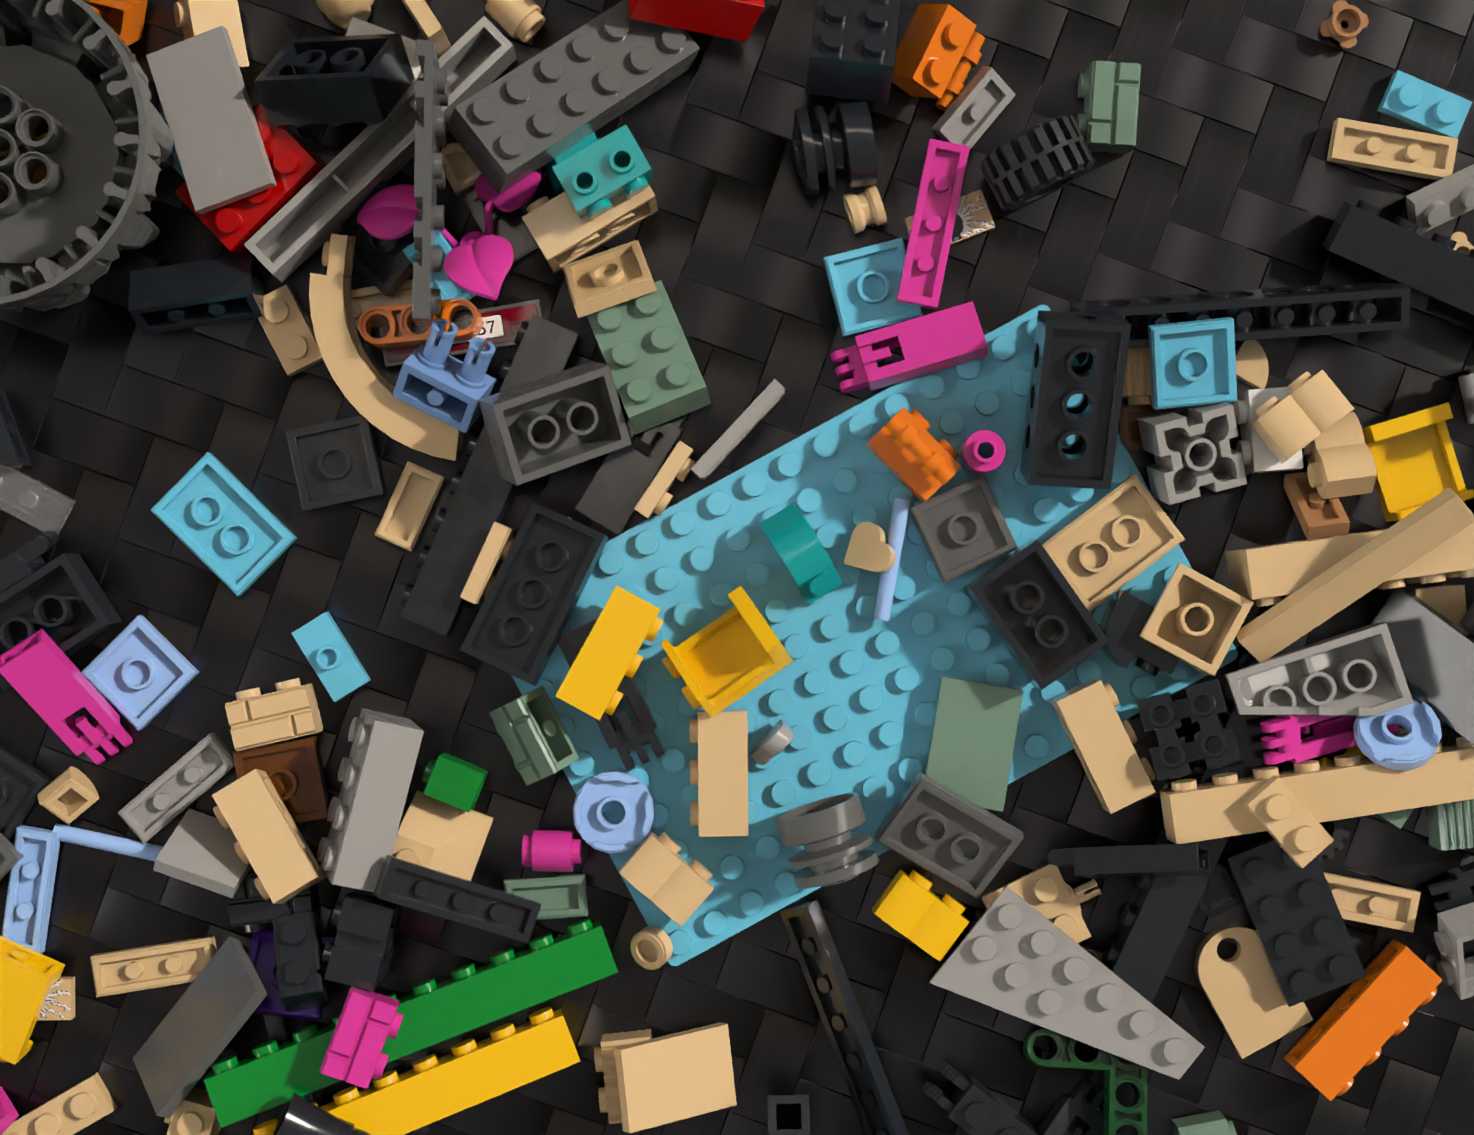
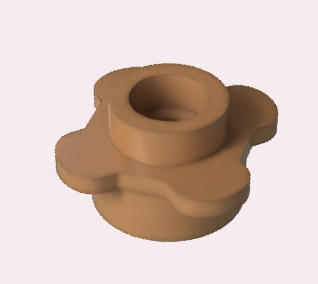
(1352, 16)

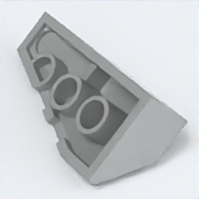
(1335, 676)

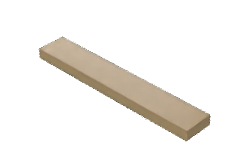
(1356, 575)

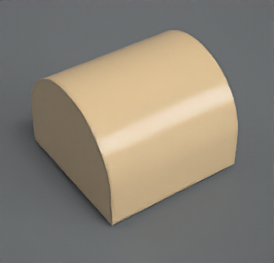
(68, 795)

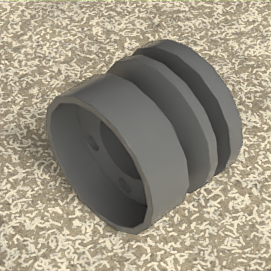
(829, 847)

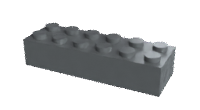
(568, 93)

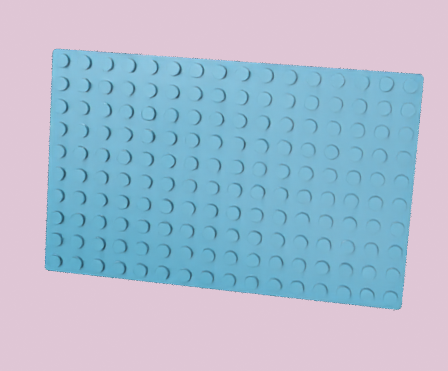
(856, 684)

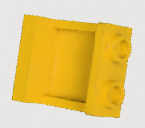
(1414, 460)
(727, 656)
(23, 989)

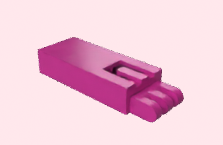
(926, 343)
(59, 690)
(1329, 735)

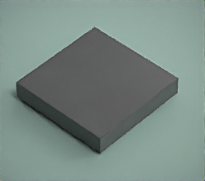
(963, 528)

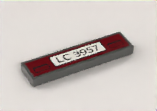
(499, 328)

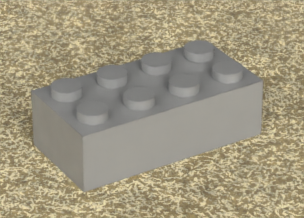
(370, 798)

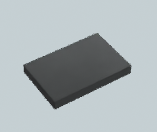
(948, 835)

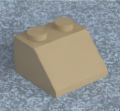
(1196, 620)

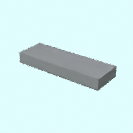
(738, 430)
(178, 787)

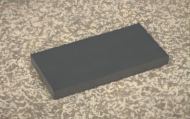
(199, 1027)

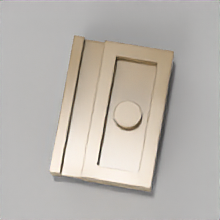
(488, 562)

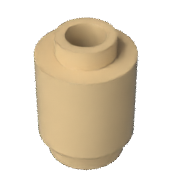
(517, 17)

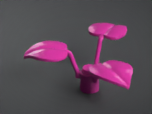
(479, 259)

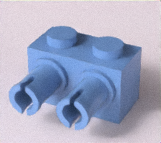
(444, 384)

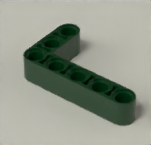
(1114, 1074)

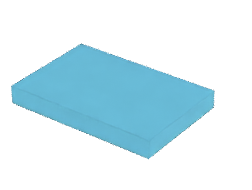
(223, 524)

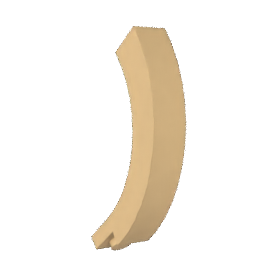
(354, 369)

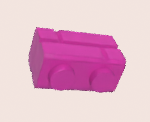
(360, 1037)

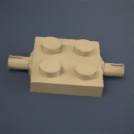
(1052, 898)

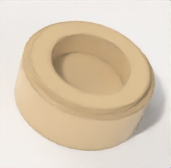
(651, 947)

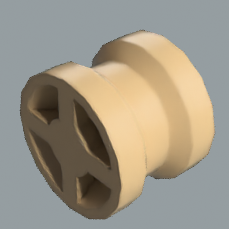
(864, 208)

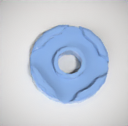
(1395, 751)
(596, 829)

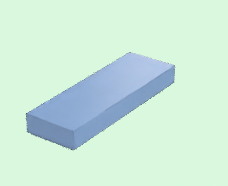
(31, 887)

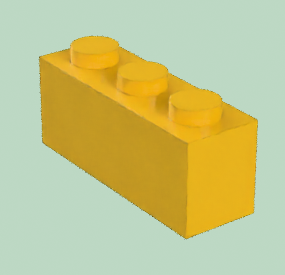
(610, 653)

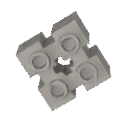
(1211, 463)

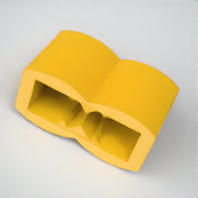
(920, 914)

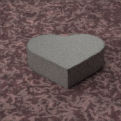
(772, 743)

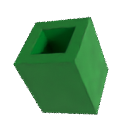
(454, 781)

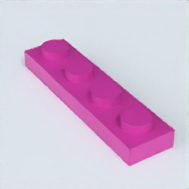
(933, 224)

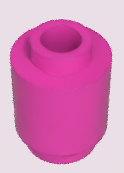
(969, 452)
(551, 851)

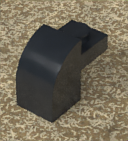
(1122, 625)

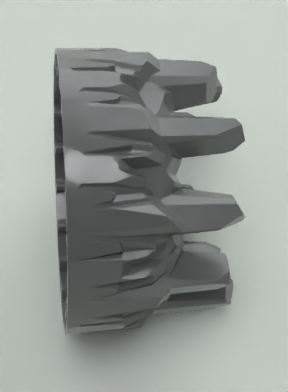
(99, 152)

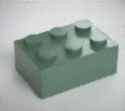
(649, 360)

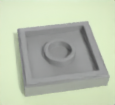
(203, 855)

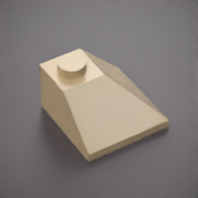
(442, 836)

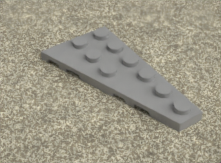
(1040, 974)

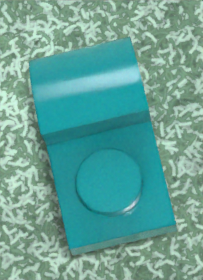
(801, 553)

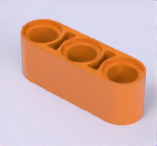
(401, 322)

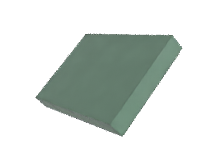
(974, 739)

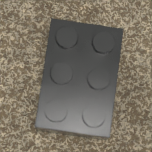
(555, 422)

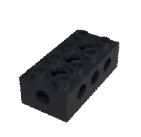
(1097, 414)

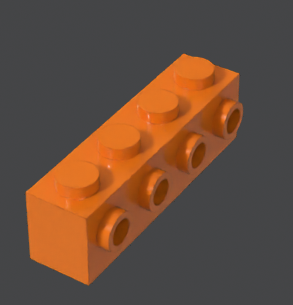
(1363, 1020)

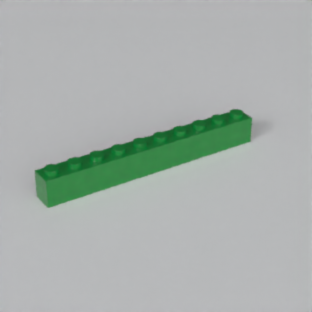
(430, 1016)

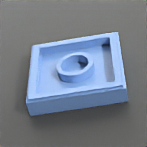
(140, 672)

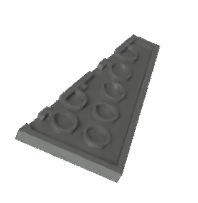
(429, 176)

